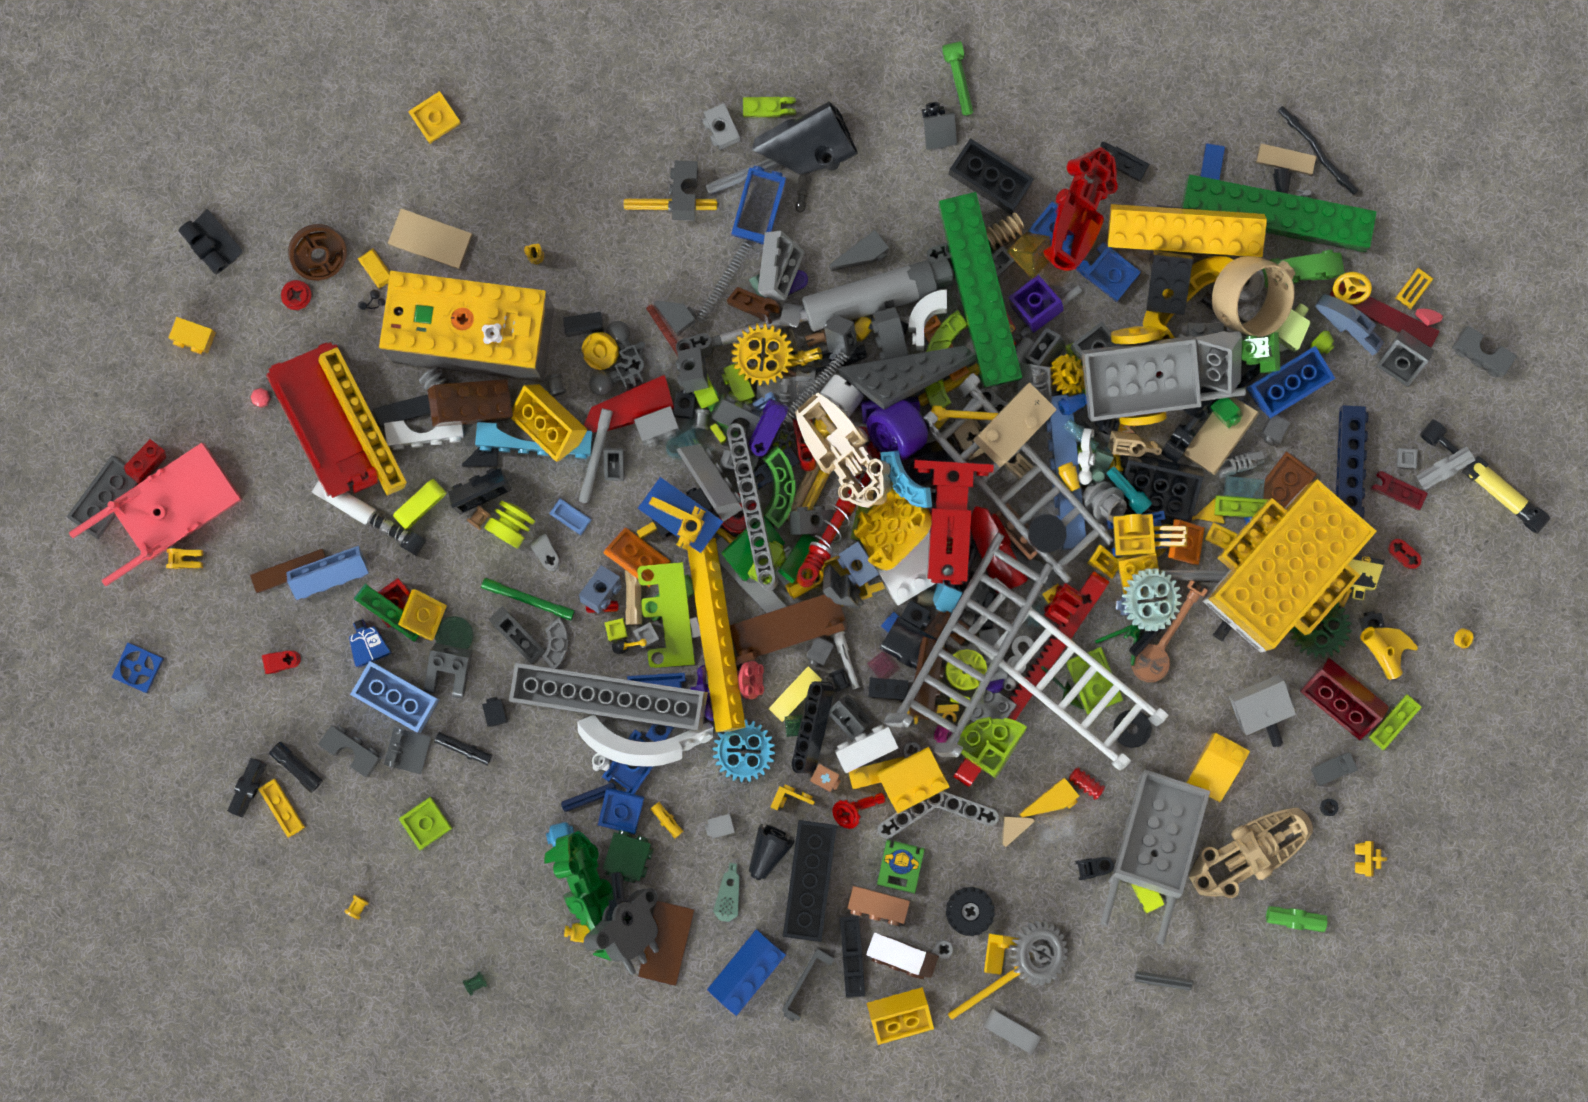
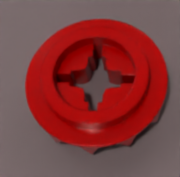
(287, 294)
(846, 821)

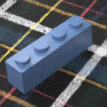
(327, 573)

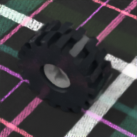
(982, 906)

